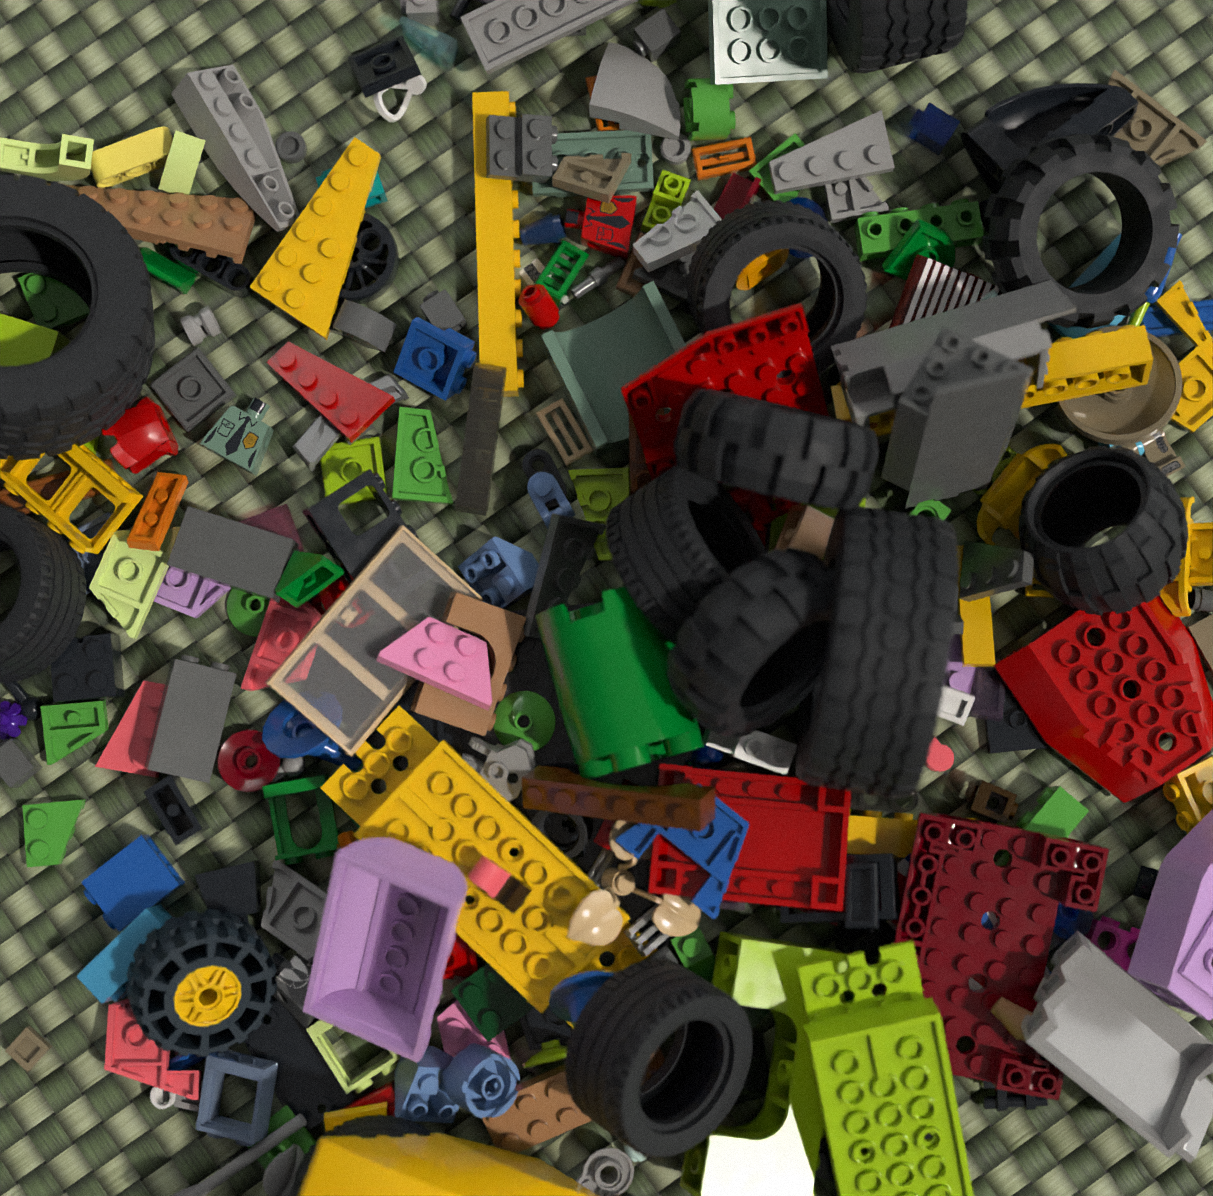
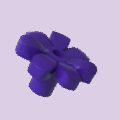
(10, 720)

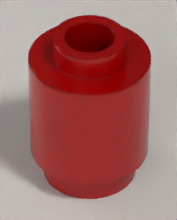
(539, 306)

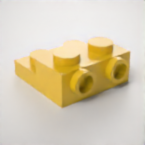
(1191, 793)

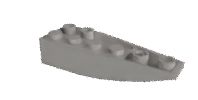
(237, 141)

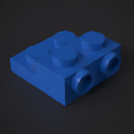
(435, 358)

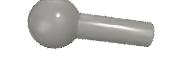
(290, 767)

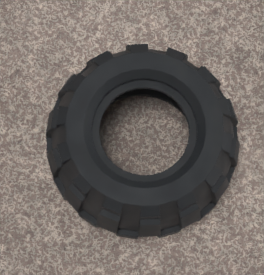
(1088, 495)

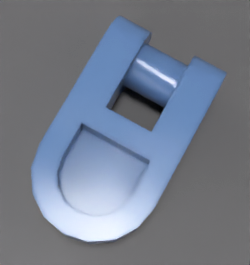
(544, 489)

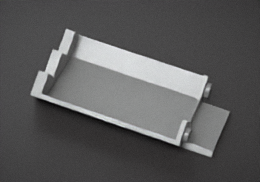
(1124, 1047)

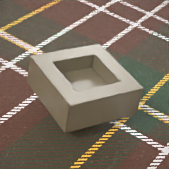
(28, 1048)

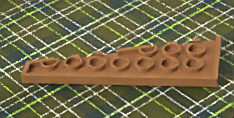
(188, 221)

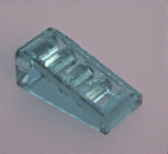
(436, 44)

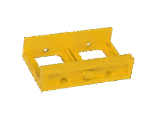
(86, 473)

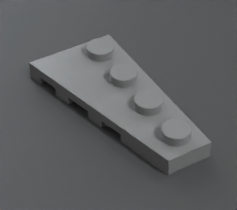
(840, 156)

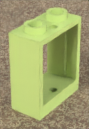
(337, 1066)

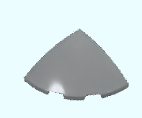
(634, 94)

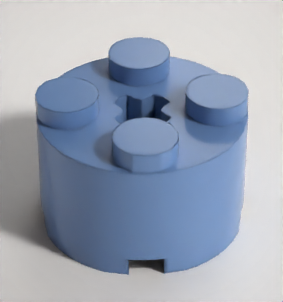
(481, 1081)

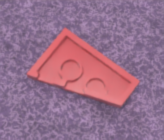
(133, 735)

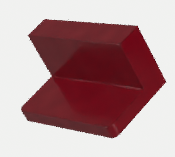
(736, 194)

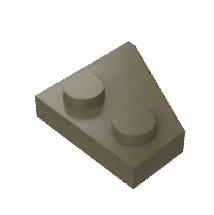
(591, 175)

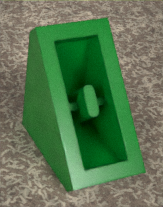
(306, 577)

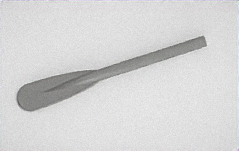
(244, 1159)

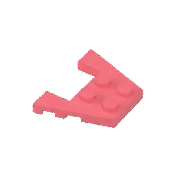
(139, 1059)

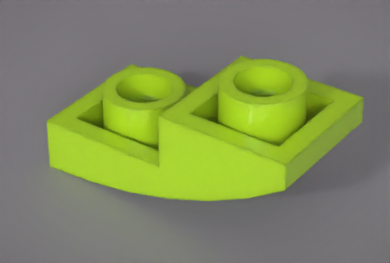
(666, 198)

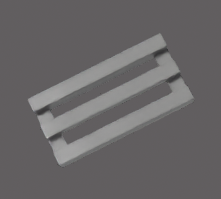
(637, 941)

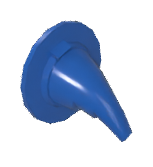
(293, 736)
(573, 993)

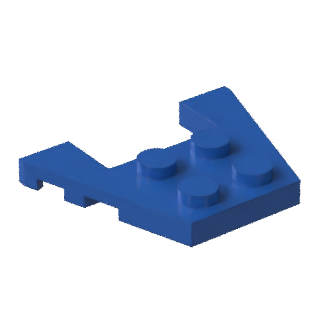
(712, 848)

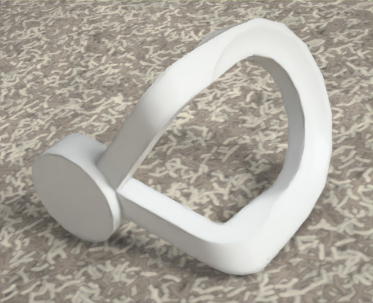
(414, 86)

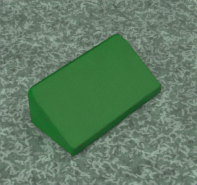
(168, 271)

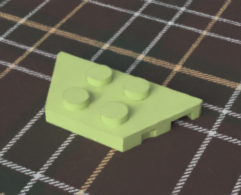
(131, 579)

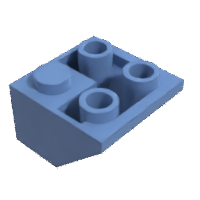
(500, 572)
(420, 1088)

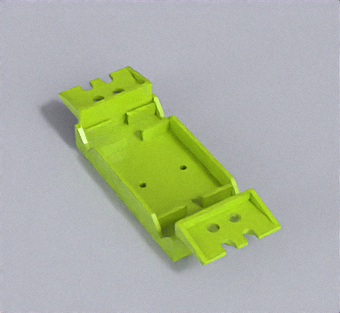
(883, 1078)

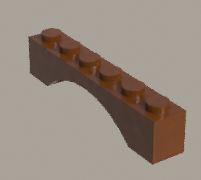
(670, 806)

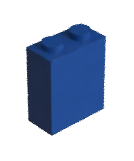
(132, 882)

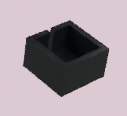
(89, 670)

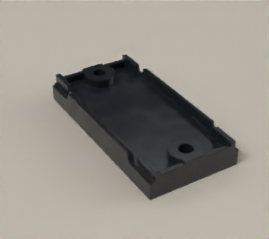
(302, 1072)

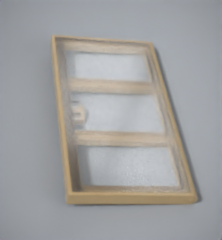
(334, 667)

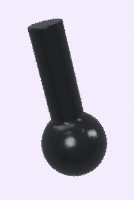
(29, 704)

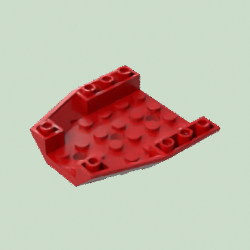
(732, 357)
(1079, 702)

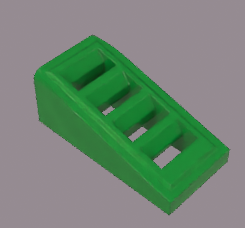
(555, 289)

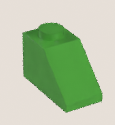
(695, 954)

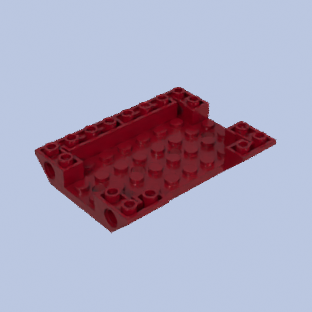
(941, 910)

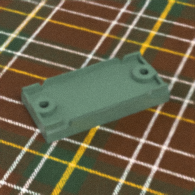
(611, 145)

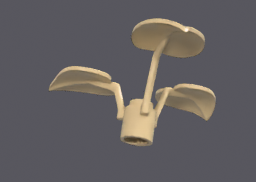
(598, 920)

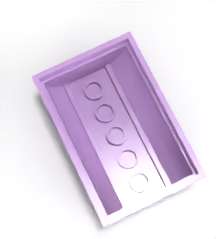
(385, 943)

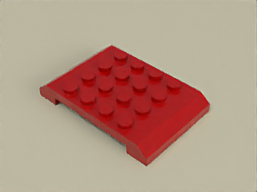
(790, 850)

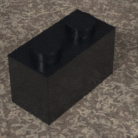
(176, 809)

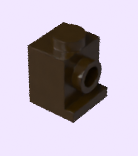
(1005, 807)

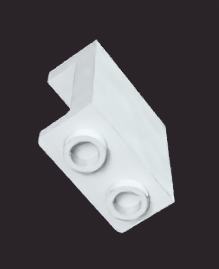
(755, 748)

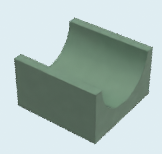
(605, 356)

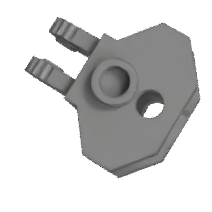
(502, 764)

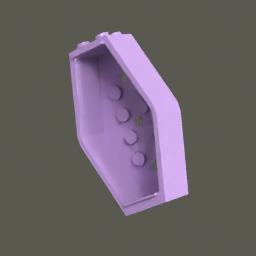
(1177, 932)

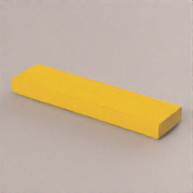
(977, 635)

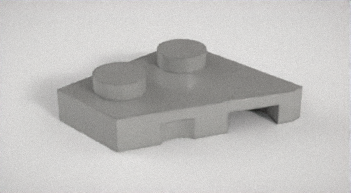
(851, 199)

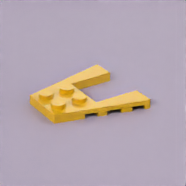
(1197, 367)

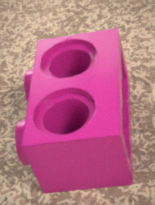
(1119, 939)

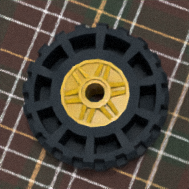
(201, 983)

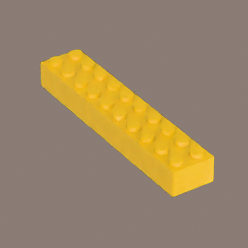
(1075, 370)

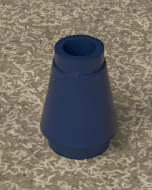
(544, 230)

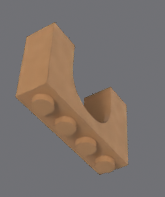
(502, 633)

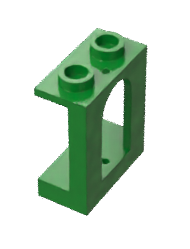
(286, 847)

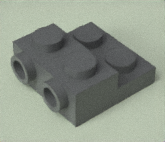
(520, 148)

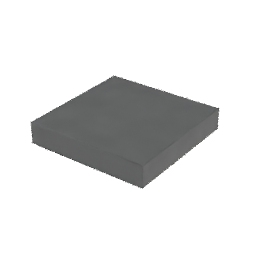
(193, 390)

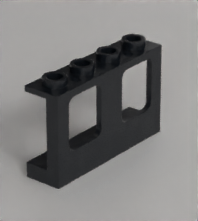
(345, 548)

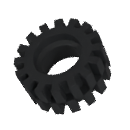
(863, 940)

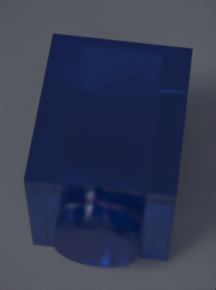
(932, 128)

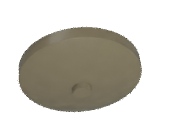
(1132, 412)

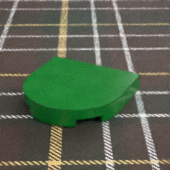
(921, 240)

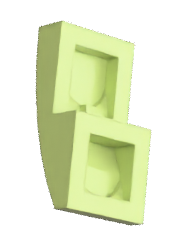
(181, 163)

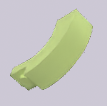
(54, 162)

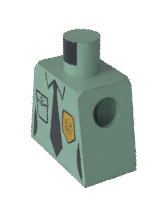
(241, 436)

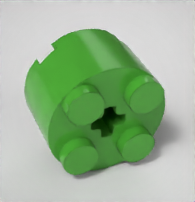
(708, 110)

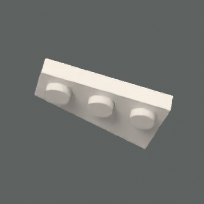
(677, 235)

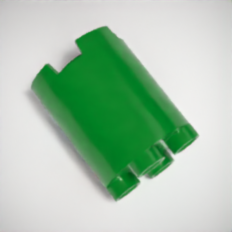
(614, 685)

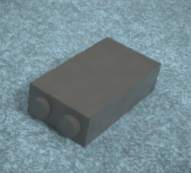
(231, 553)
(190, 719)

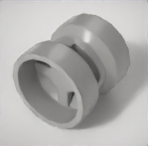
(200, 325)

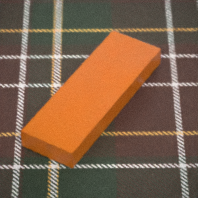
(157, 511)

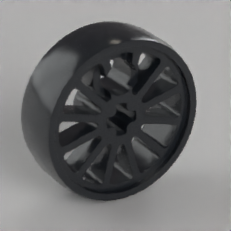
(375, 230)

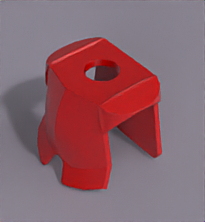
(142, 436)

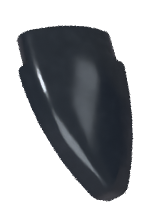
(1038, 115)

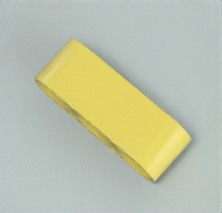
(131, 157)

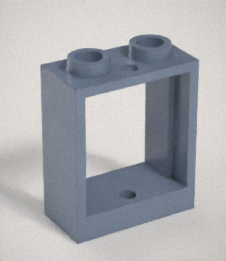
(244, 1066)

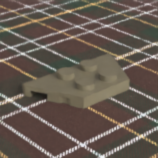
(1155, 128)

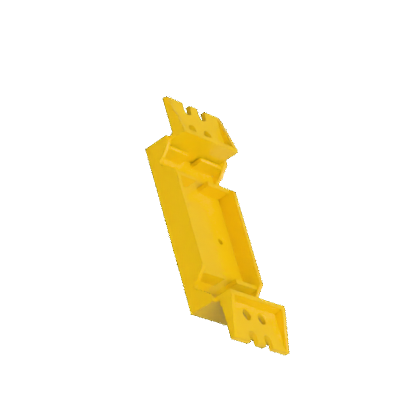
(460, 816)

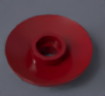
(233, 761)

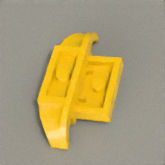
(1003, 499)
(1195, 568)

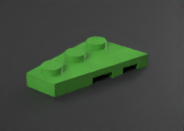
(418, 461)

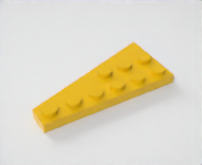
(316, 252)

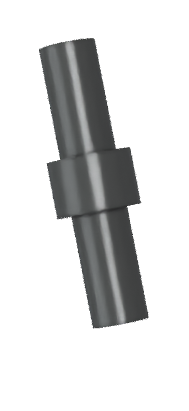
(597, 277)

